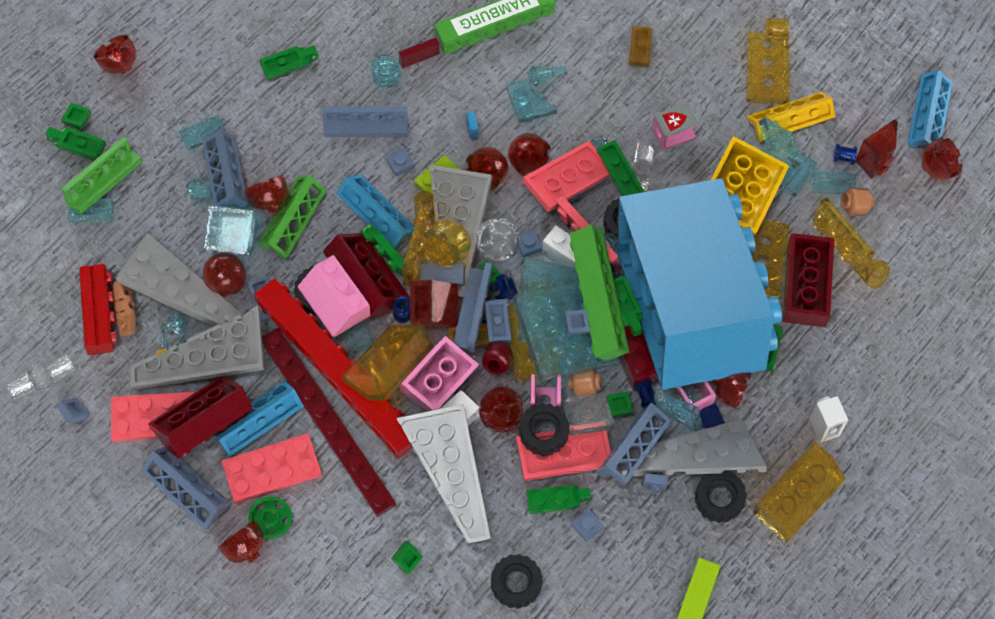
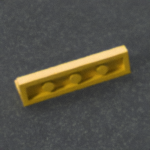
(796, 113)

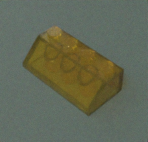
(388, 361)
(800, 492)

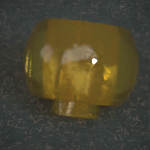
(446, 243)

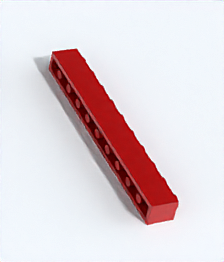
(331, 363)

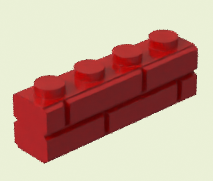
(96, 309)

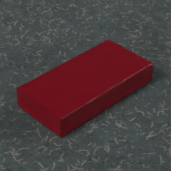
(418, 53)

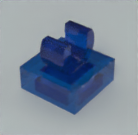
(506, 286)

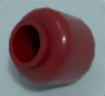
(497, 358)

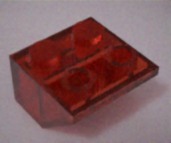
(434, 304)

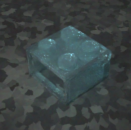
(229, 231)

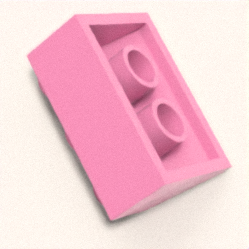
(334, 296)
(438, 375)

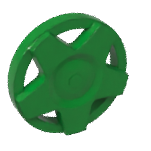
(271, 517)

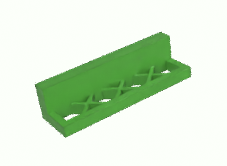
(102, 177)
(288, 209)

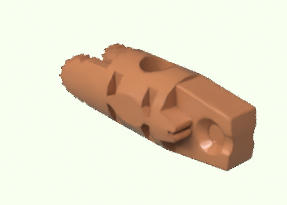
(124, 309)

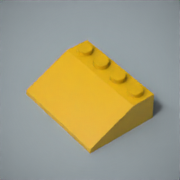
(751, 176)

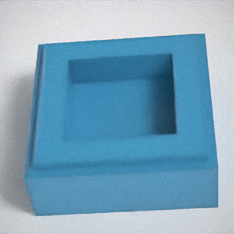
(472, 125)

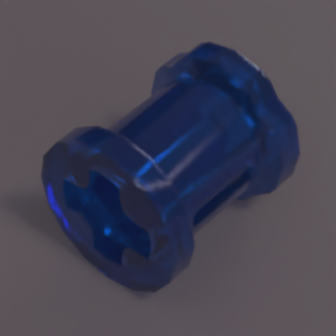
(845, 154)
(399, 304)
(645, 392)

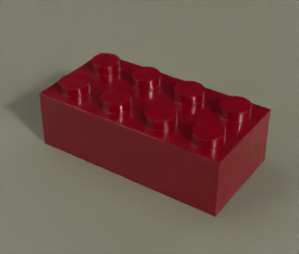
(808, 280)

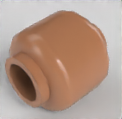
(857, 200)
(585, 383)

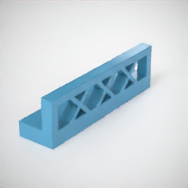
(927, 108)
(375, 211)
(260, 419)

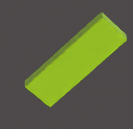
(699, 590)

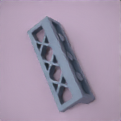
(365, 123)
(228, 165)
(473, 308)
(627, 441)
(186, 481)

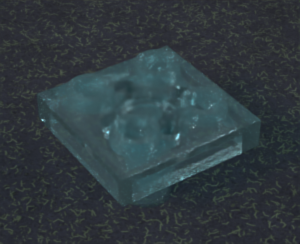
(779, 142)

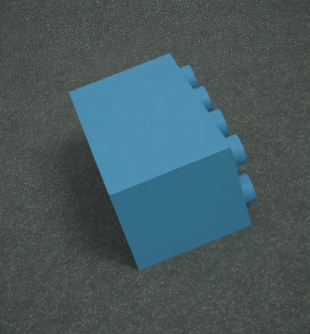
(696, 283)

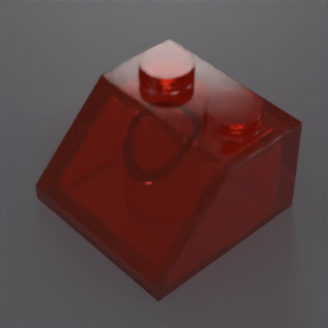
(878, 150)

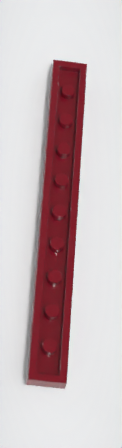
(328, 423)

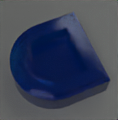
(711, 416)

